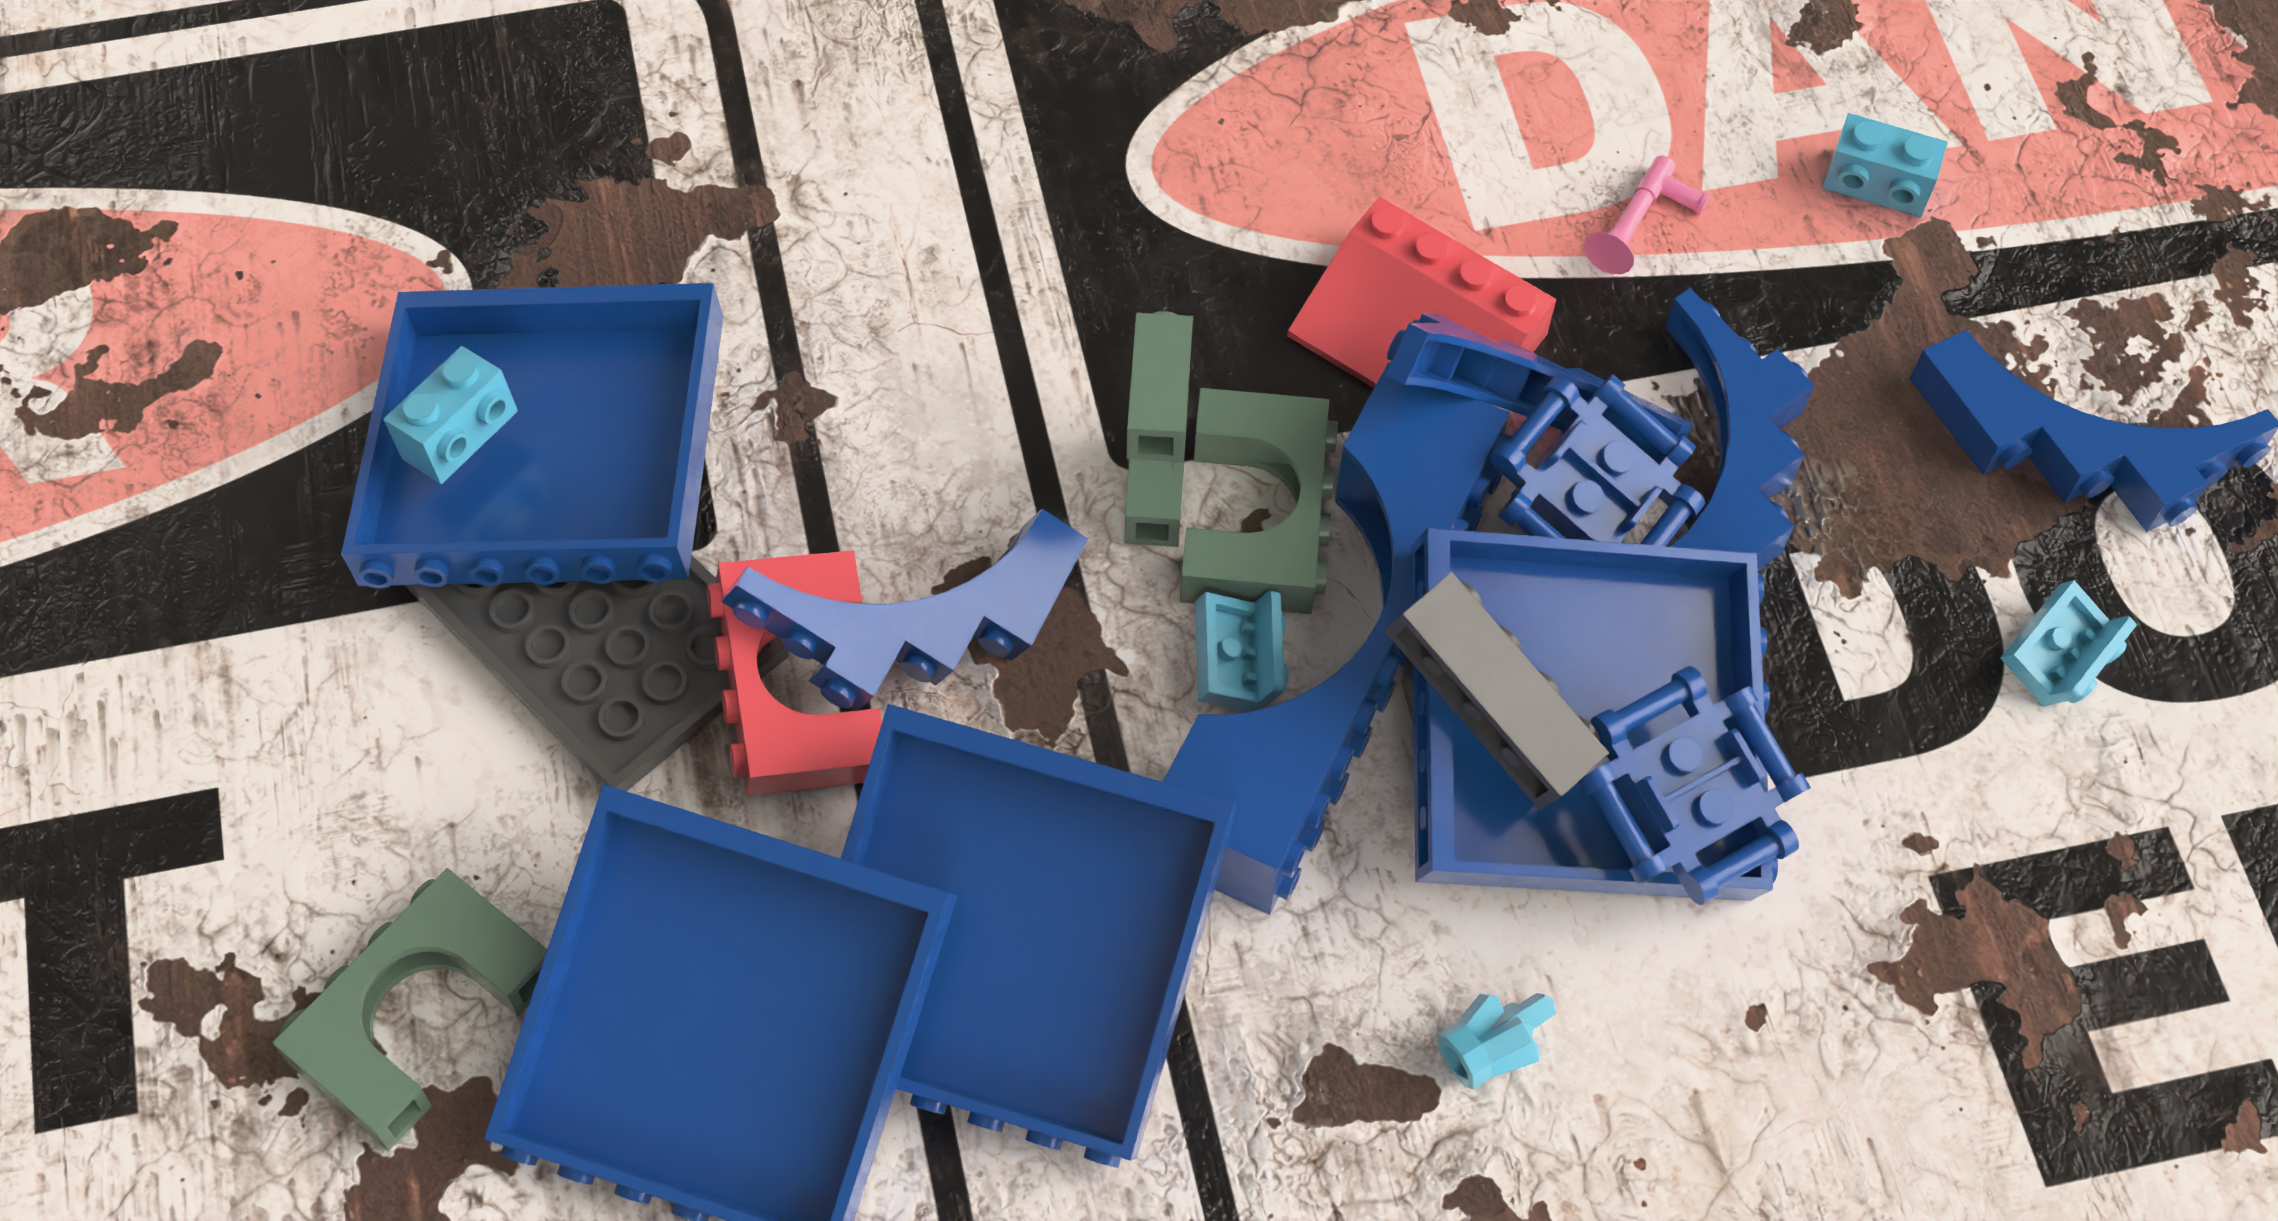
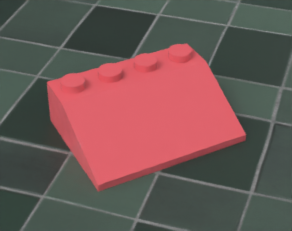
(1397, 271)

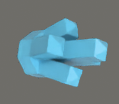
(1494, 1037)

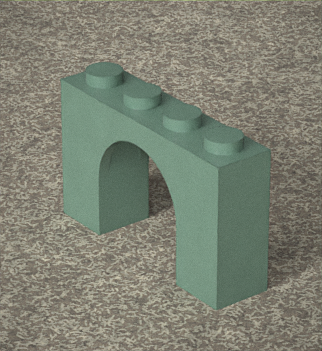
(1157, 428)
(1289, 441)
(440, 929)

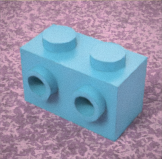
(1885, 164)
(451, 414)

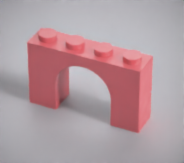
(775, 744)

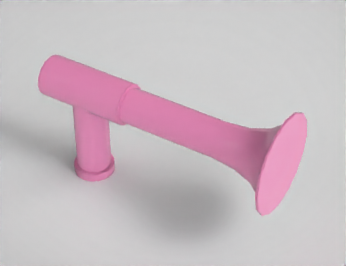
(1611, 250)

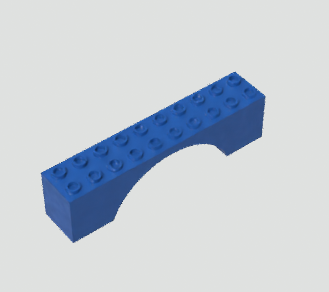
(1405, 468)

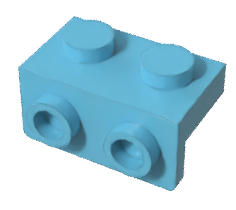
(2066, 646)
(1240, 651)

